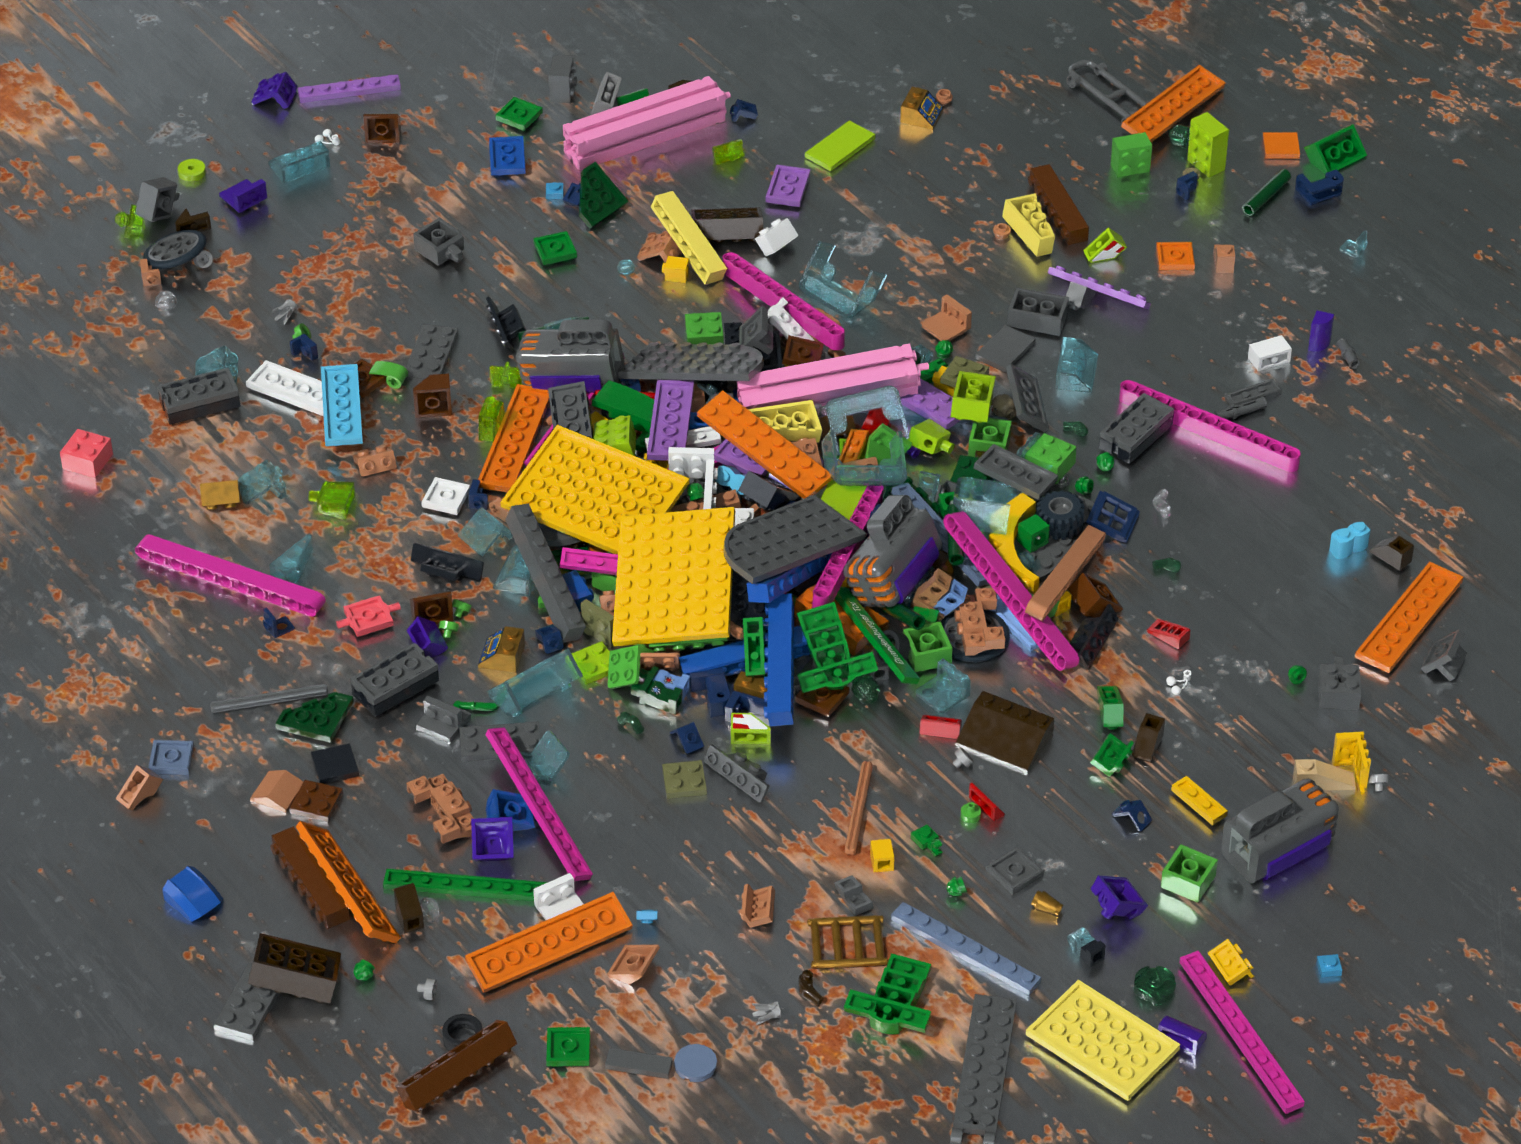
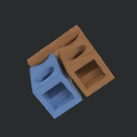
(940, 594)

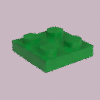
(519, 113)
(555, 248)
(568, 1046)

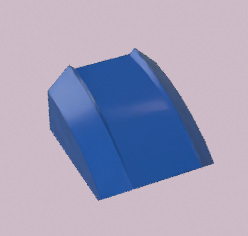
(510, 805)
(191, 893)

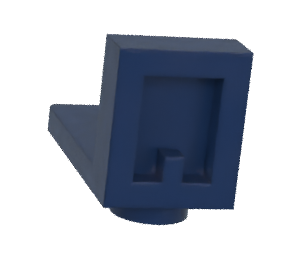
(745, 702)

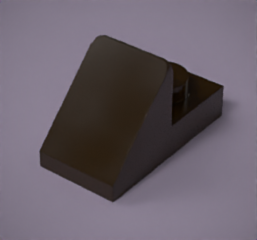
(197, 222)

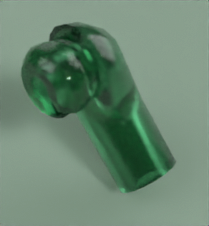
(1077, 427)
(1168, 564)
(632, 720)

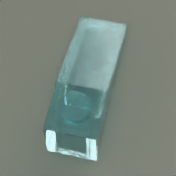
(293, 561)

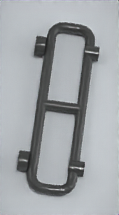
(1075, 80)

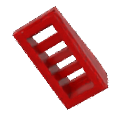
(1178, 636)

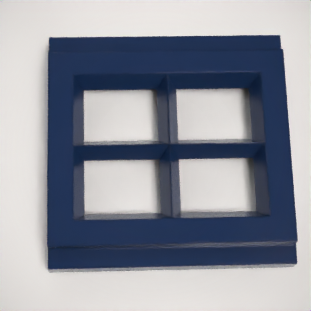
(1128, 523)

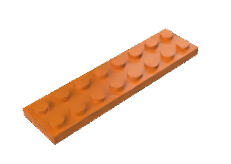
(1174, 103)
(514, 438)
(764, 445)
(1409, 617)
(347, 882)
(548, 942)

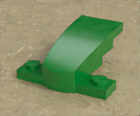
(624, 402)
(830, 651)
(894, 997)

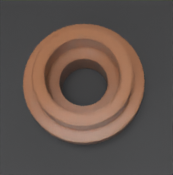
(944, 96)
(1001, 231)

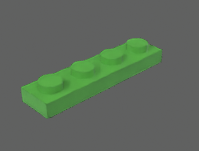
(680, 645)

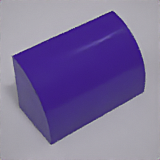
(1321, 331)
(427, 637)
(1184, 1034)

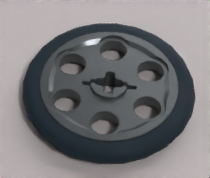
(175, 249)
(958, 652)

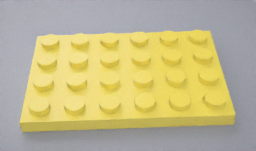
(1103, 1040)

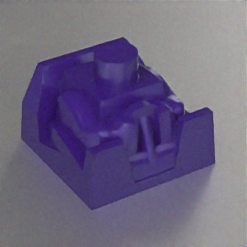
(492, 839)
(1118, 897)

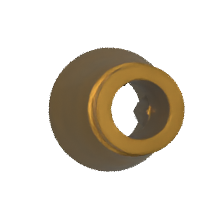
(1046, 903)

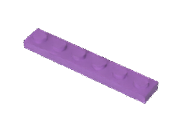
(349, 88)
(1106, 289)

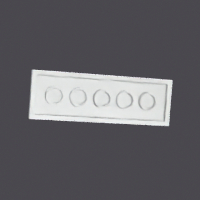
(288, 386)

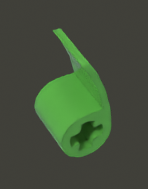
(395, 373)

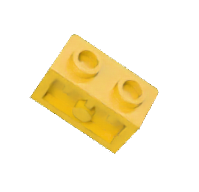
(1230, 963)

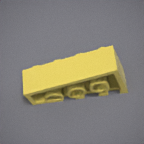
(1029, 223)
(792, 420)

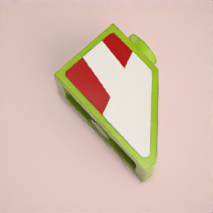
(1105, 246)
(749, 729)

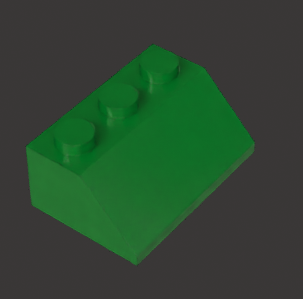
(1336, 150)

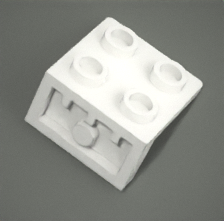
(556, 897)

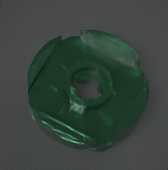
(1154, 994)

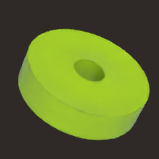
(191, 170)

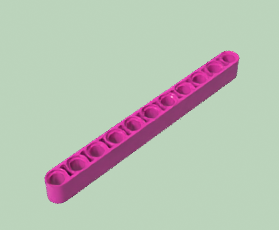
(771, 292)
(1219, 429)
(230, 575)
(833, 575)
(1010, 589)

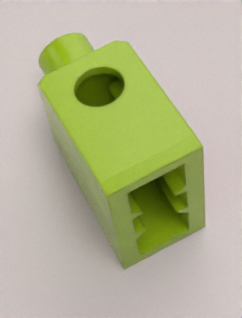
(930, 437)

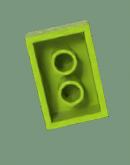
(1208, 144)
(973, 396)
(616, 433)

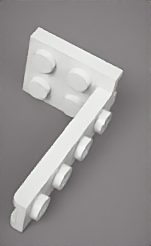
(787, 325)
(696, 464)

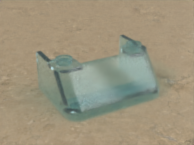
(819, 284)
(881, 397)
(888, 472)
(984, 503)
(535, 683)

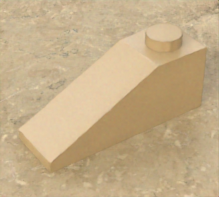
(1324, 774)

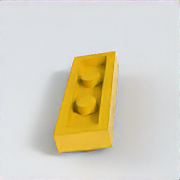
(1199, 800)

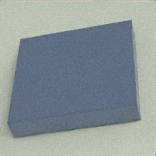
(171, 757)

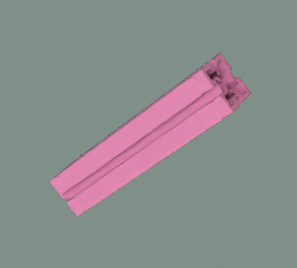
(644, 122)
(834, 378)

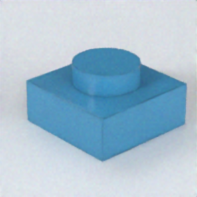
(554, 190)
(647, 916)
(1329, 965)

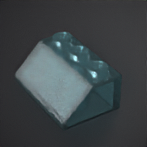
(301, 162)
(1076, 366)
(515, 575)

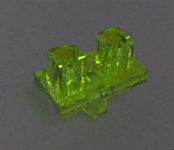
(728, 151)
(131, 221)
(505, 375)

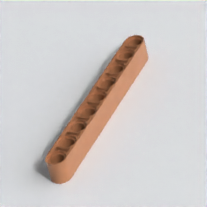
(1065, 573)

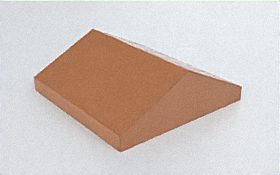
(277, 790)
(632, 962)

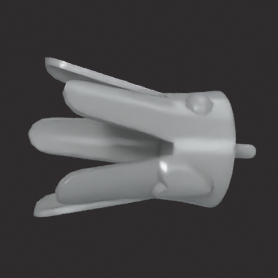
(286, 309)
(767, 1011)

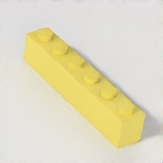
(689, 237)

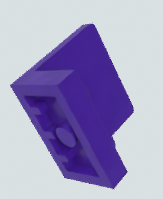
(279, 86)
(245, 194)

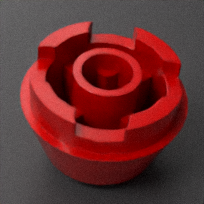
(874, 420)

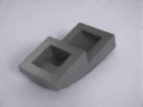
(853, 895)

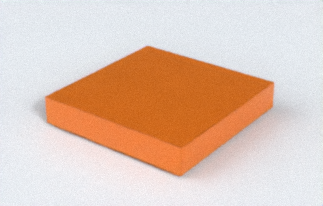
(1281, 145)
(1175, 256)

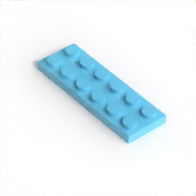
(341, 405)

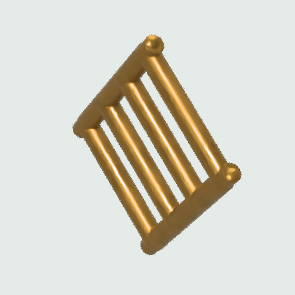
(838, 961)

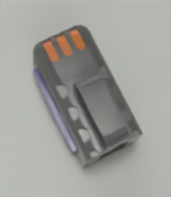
(572, 354)
(894, 555)
(1280, 830)

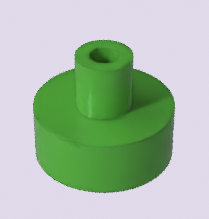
(301, 329)
(460, 607)
(448, 628)
(970, 812)

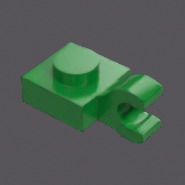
(927, 838)

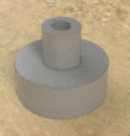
(203, 260)
(962, 758)
(1378, 780)
(429, 989)

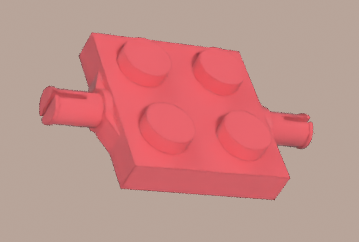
(368, 615)

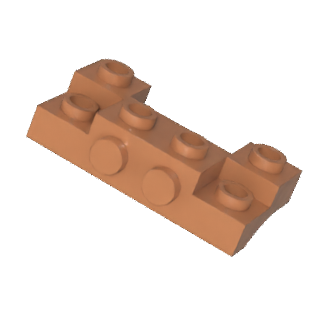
(972, 623)
(447, 802)

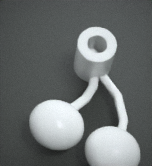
(327, 133)
(1171, 681)

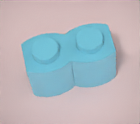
(730, 477)
(1349, 540)

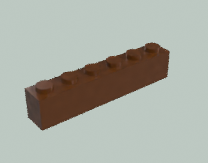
(1058, 204)
(309, 877)
(456, 1065)

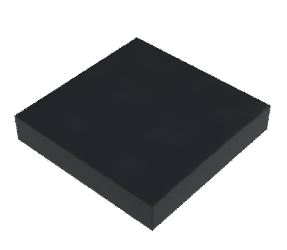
(335, 763)

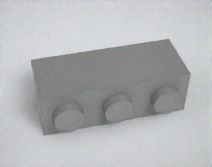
(606, 93)

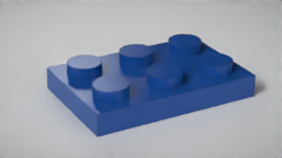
(507, 155)

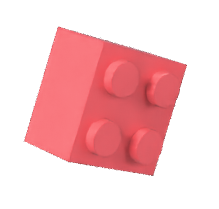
(86, 453)

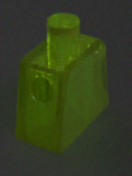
(493, 412)
(334, 498)

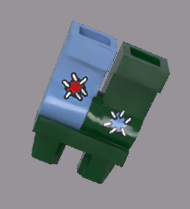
(661, 689)

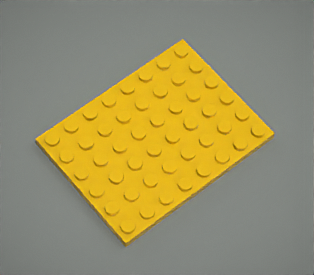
(589, 486)
(673, 577)

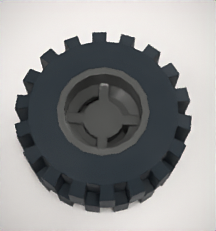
(1062, 513)

